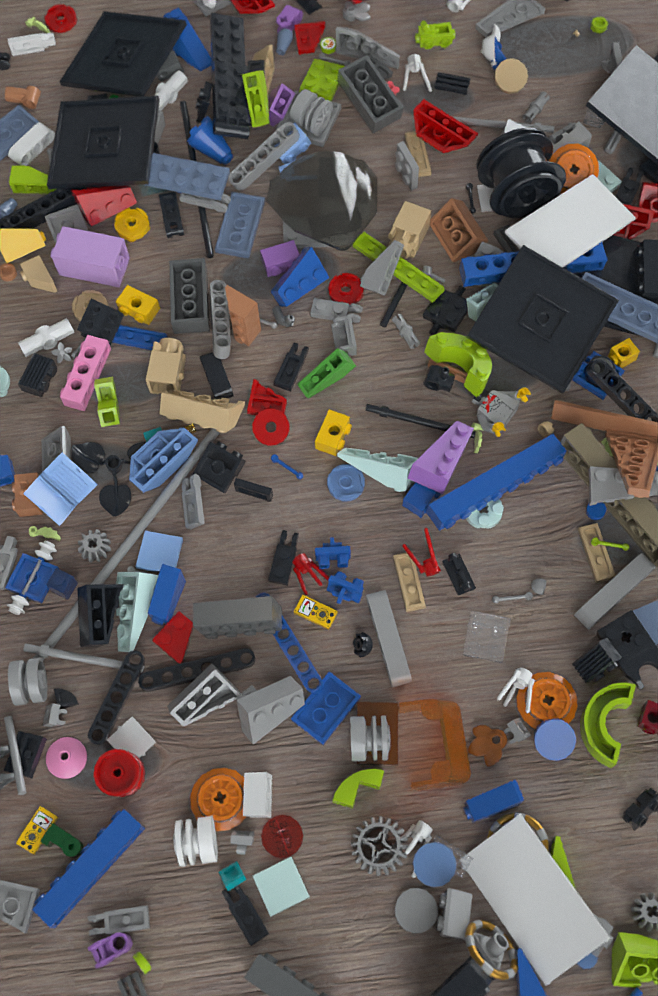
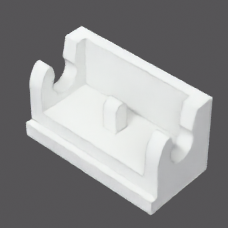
(257, 795)

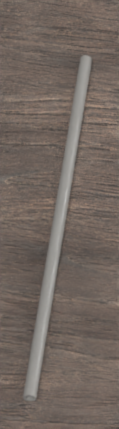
(135, 534)

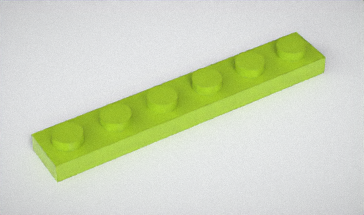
(404, 270)

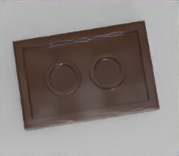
(379, 709)

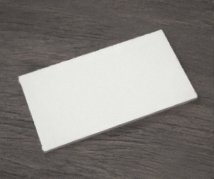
(572, 222)
(534, 899)

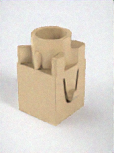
(410, 228)
(166, 366)

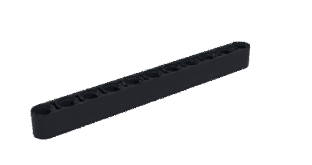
(35, 212)

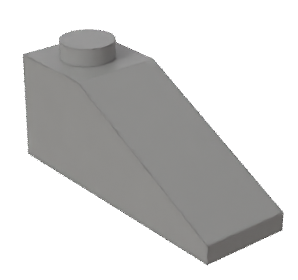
(380, 272)

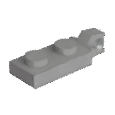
(8, 555)

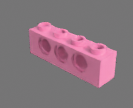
(80, 398)

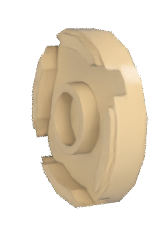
(511, 76)
(81, 302)

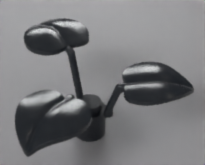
(88, 458)

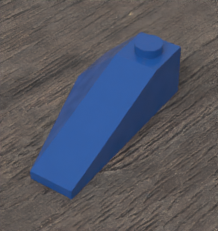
(189, 44)

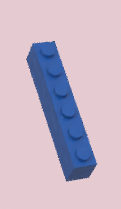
(88, 869)

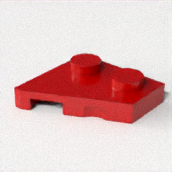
(308, 36)
(264, 398)
(175, 637)

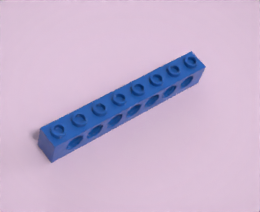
(471, 276)

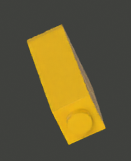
(19, 242)

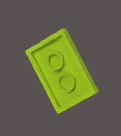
(322, 79)

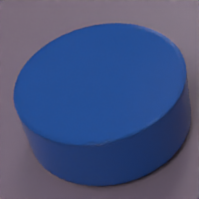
(596, 511)

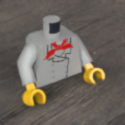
(498, 409)

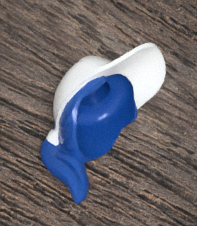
(492, 48)

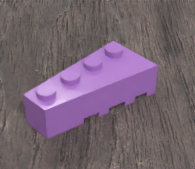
(440, 460)

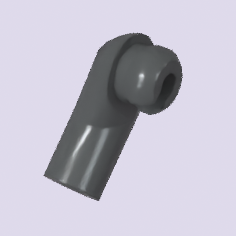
(281, 319)

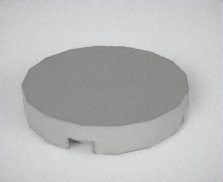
(416, 910)

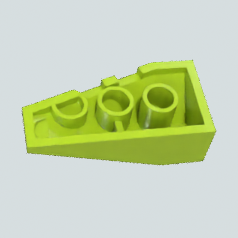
(634, 960)

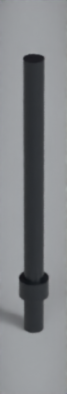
(385, 411)

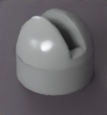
(539, 585)

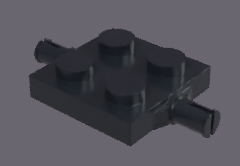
(447, 311)

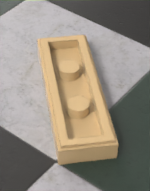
(418, 150)
(597, 555)
(409, 582)

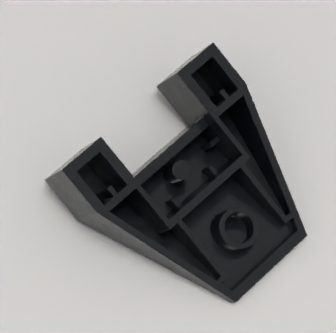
(466, 980)

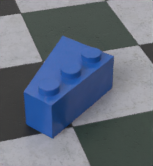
(301, 277)

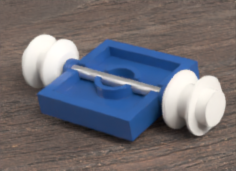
(31, 577)

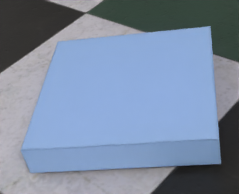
(158, 550)

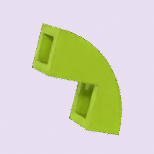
(107, 402)
(347, 791)

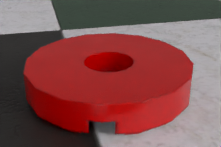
(64, 24)
(346, 280)
(261, 421)

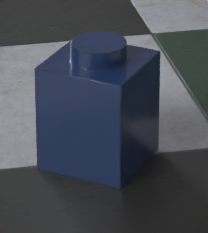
(62, 583)

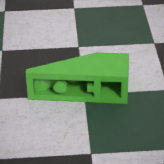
(327, 373)

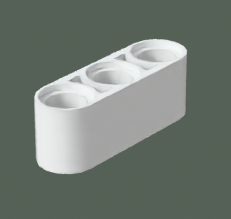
(31, 144)

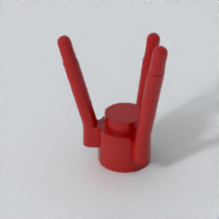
(304, 565)
(430, 565)

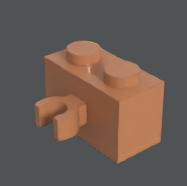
(21, 503)

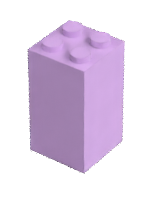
(90, 256)

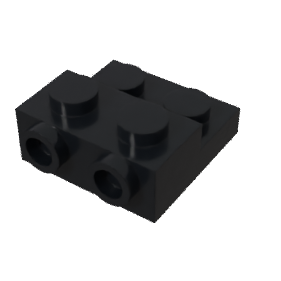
(219, 466)

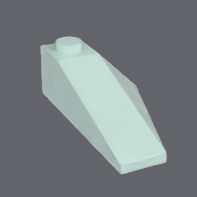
(387, 470)
(133, 606)

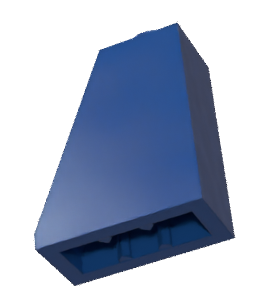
(166, 594)
(493, 802)

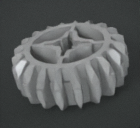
(376, 855)

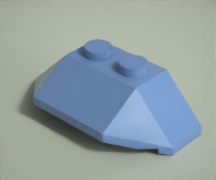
(160, 458)

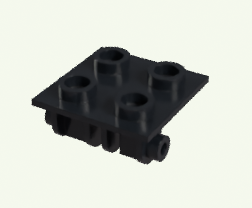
(100, 321)

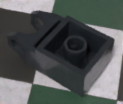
(635, 654)

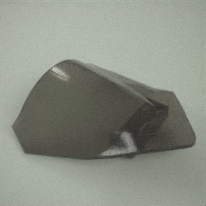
(326, 197)

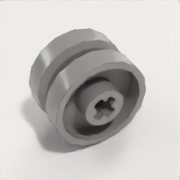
(27, 681)

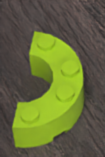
(465, 353)
(593, 721)

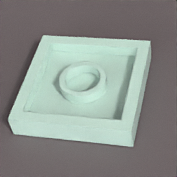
(281, 886)

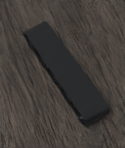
(619, 385)
(116, 708)

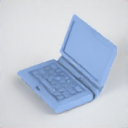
(60, 488)

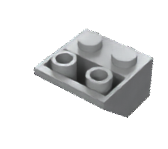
(455, 913)

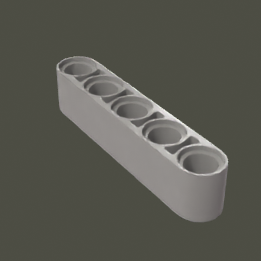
(273, 154)
(219, 319)
(614, 591)
(388, 638)

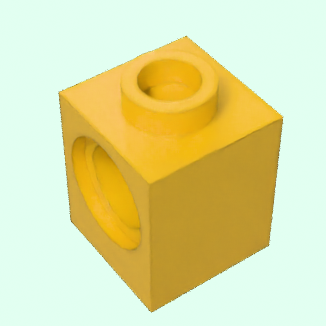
(627, 348)

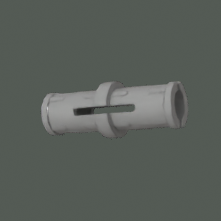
(536, 107)
(406, 331)

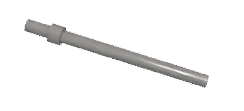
(500, 124)
(45, 651)

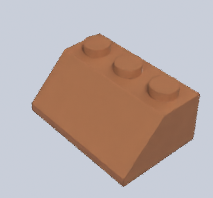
(457, 230)
(243, 316)

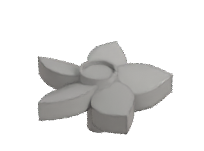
(62, 352)

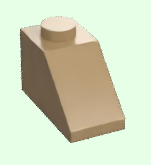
(37, 274)

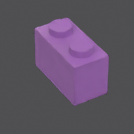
(279, 103)
(279, 258)

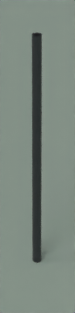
(192, 155)

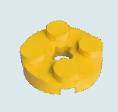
(134, 232)

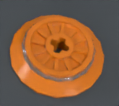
(581, 158)
(554, 687)
(206, 790)

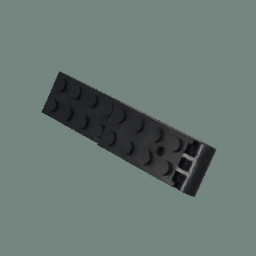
(228, 64)

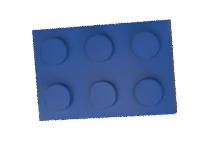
(326, 709)

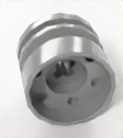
(311, 112)
(369, 738)

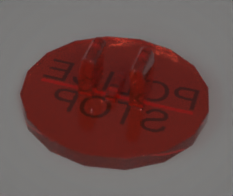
(282, 836)

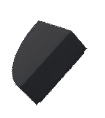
(65, 698)

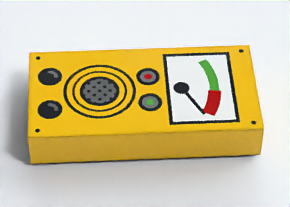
(315, 612)
(36, 829)

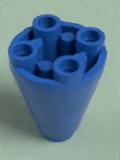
(209, 144)

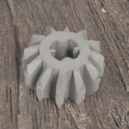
(89, 551)
(643, 904)

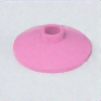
(73, 764)

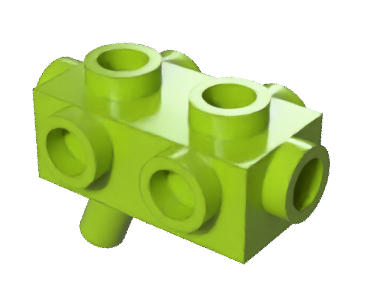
(434, 35)

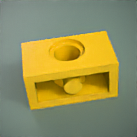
(132, 297)
(333, 443)

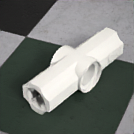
(169, 91)
(46, 337)

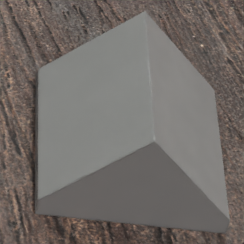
(54, 445)

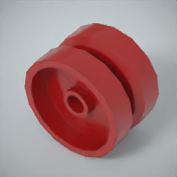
(131, 775)

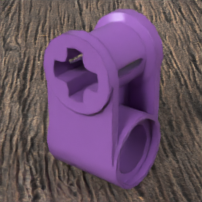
(288, 18)
(107, 950)

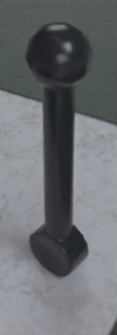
(469, 187)

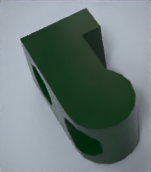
(70, 845)

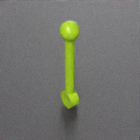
(595, 541)

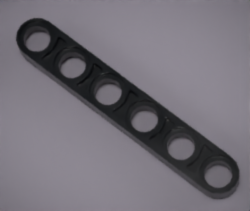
(196, 666)

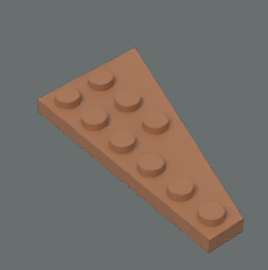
(635, 458)

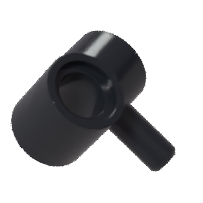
(439, 378)

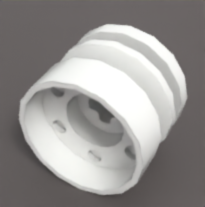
(195, 841)

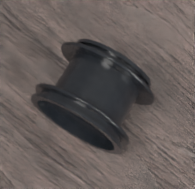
(520, 172)

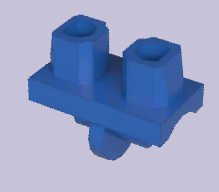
(333, 551)
(345, 590)

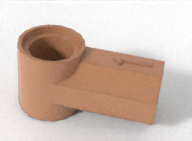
(28, 97)

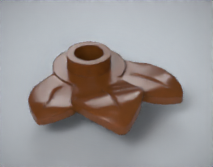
(485, 746)

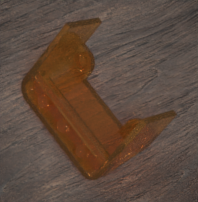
(456, 767)

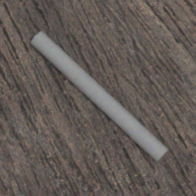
(17, 767)

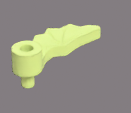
(30, 22)
(478, 436)
(46, 532)

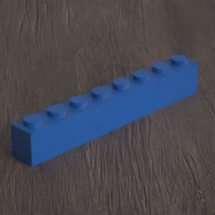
(496, 482)

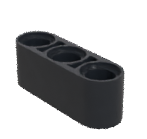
(216, 376)

